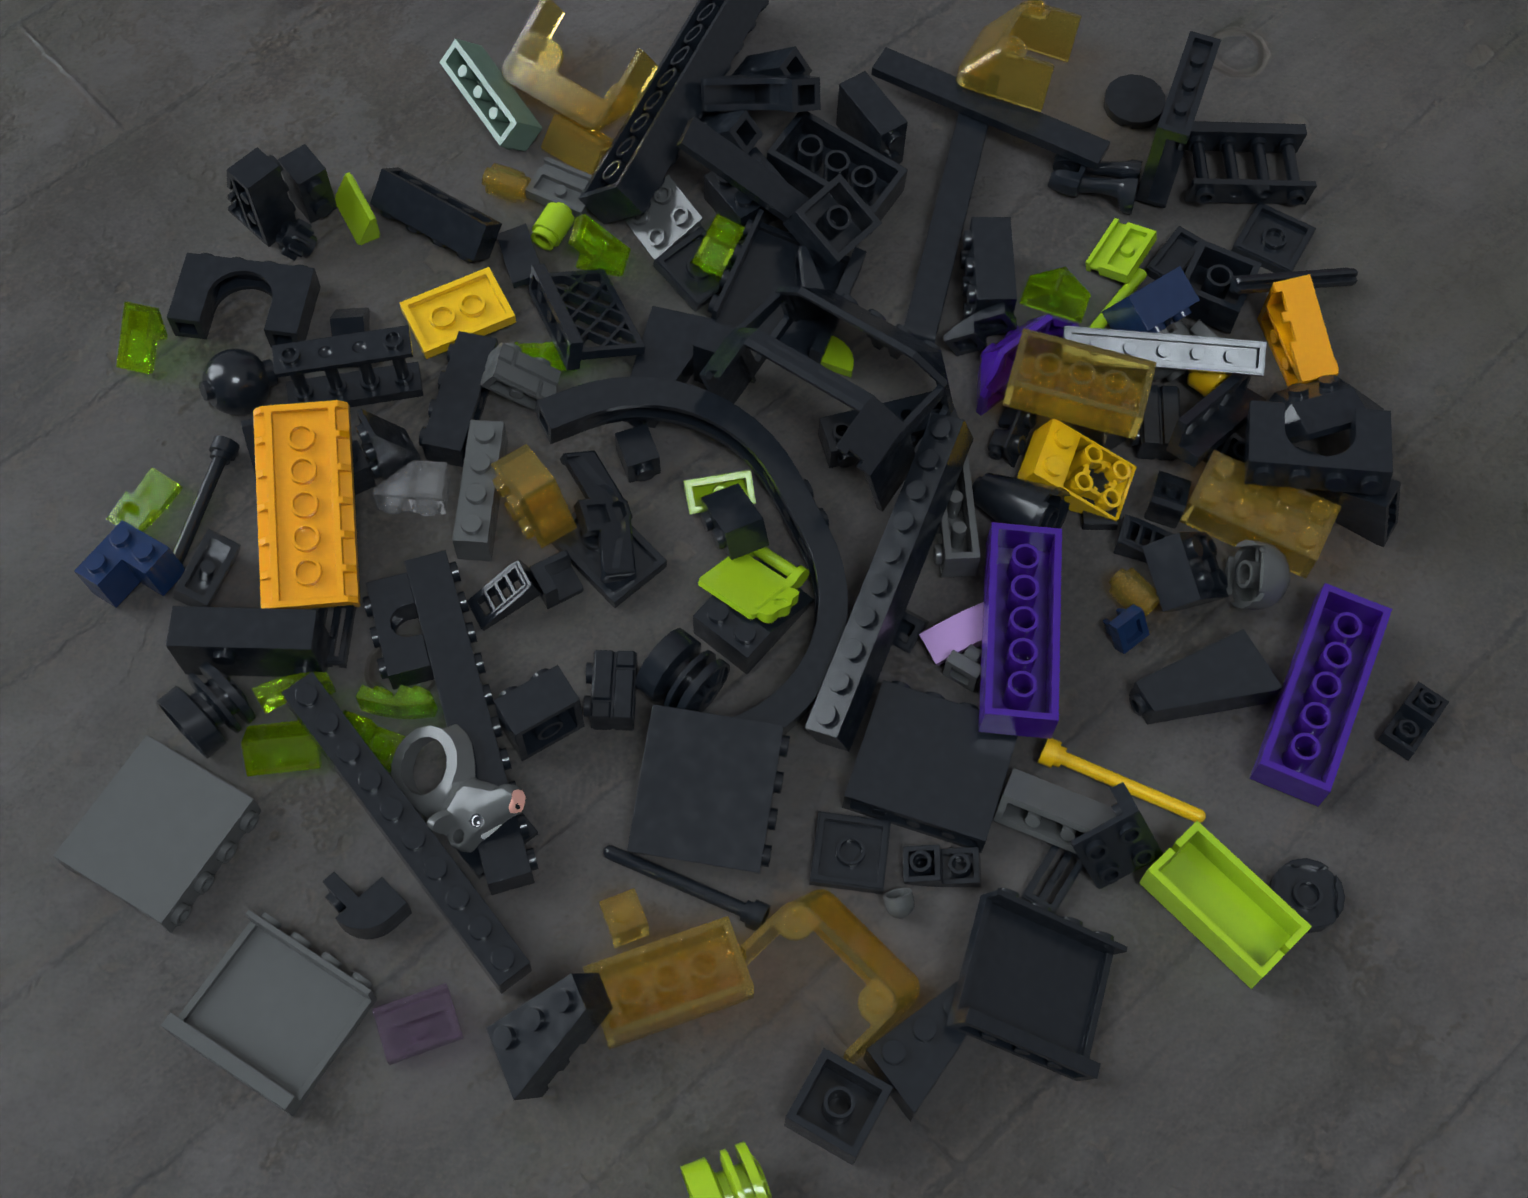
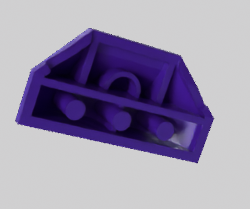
(999, 359)

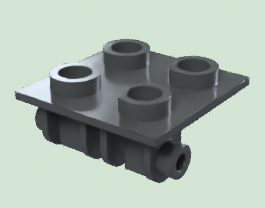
(666, 220)

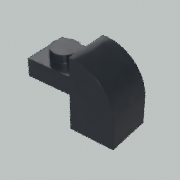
(371, 914)

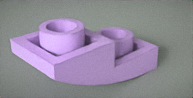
(954, 634)

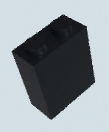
(871, 117)

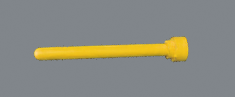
(1056, 755)

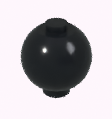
(237, 381)

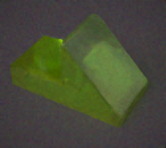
(598, 247)
(139, 336)

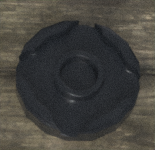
(1134, 101)
(1310, 891)

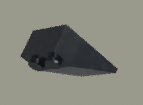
(739, 638)

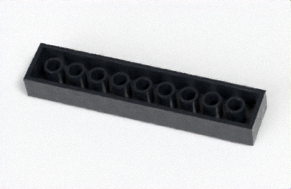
(648, 139)

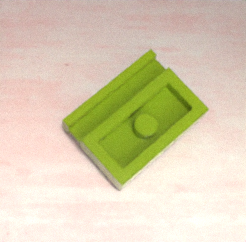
(1121, 250)

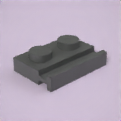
(559, 183)

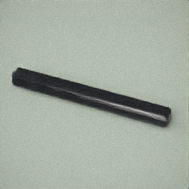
(1321, 279)

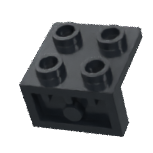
(1118, 844)

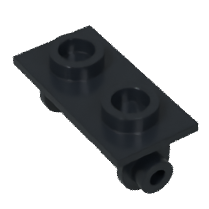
(1011, 442)

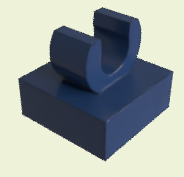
(1127, 628)

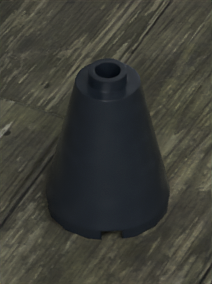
(1021, 501)

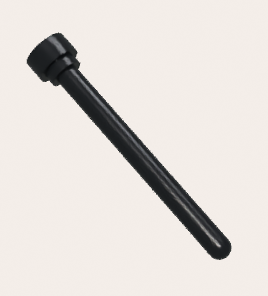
(222, 452)
(751, 913)

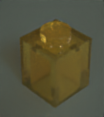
(624, 918)

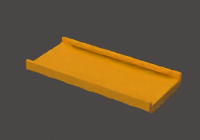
(306, 505)

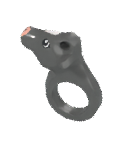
(461, 804)

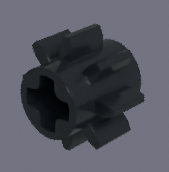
(296, 239)

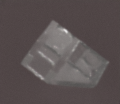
(415, 488)

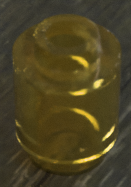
(505, 182)
(1132, 588)

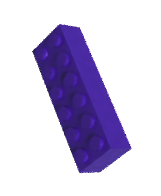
(1021, 631)
(1321, 695)

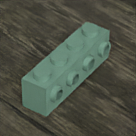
(490, 95)

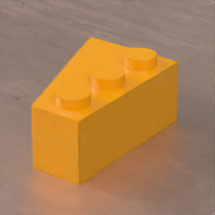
(1297, 331)

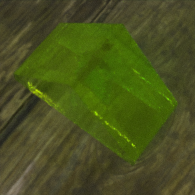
(1057, 294)

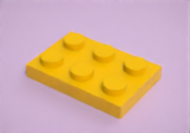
(464, 305)

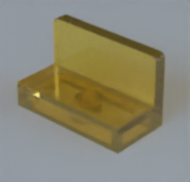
(575, 144)

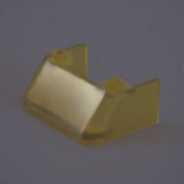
(999, 60)
(534, 68)
(890, 983)

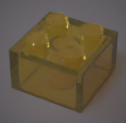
(532, 496)

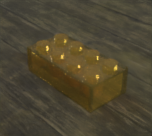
(1079, 383)
(1279, 516)
(672, 981)

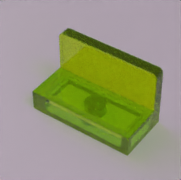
(279, 749)

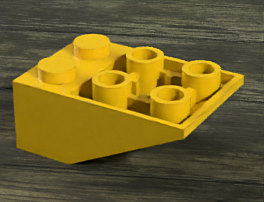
(1063, 459)

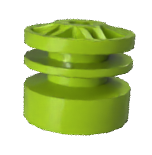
(733, 1181)

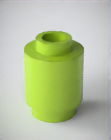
(552, 225)

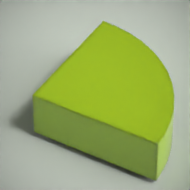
(838, 357)

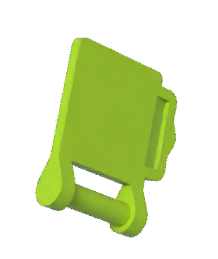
(754, 587)

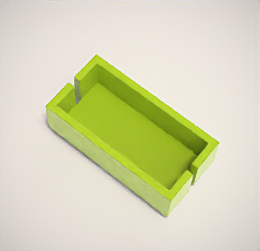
(1224, 904)

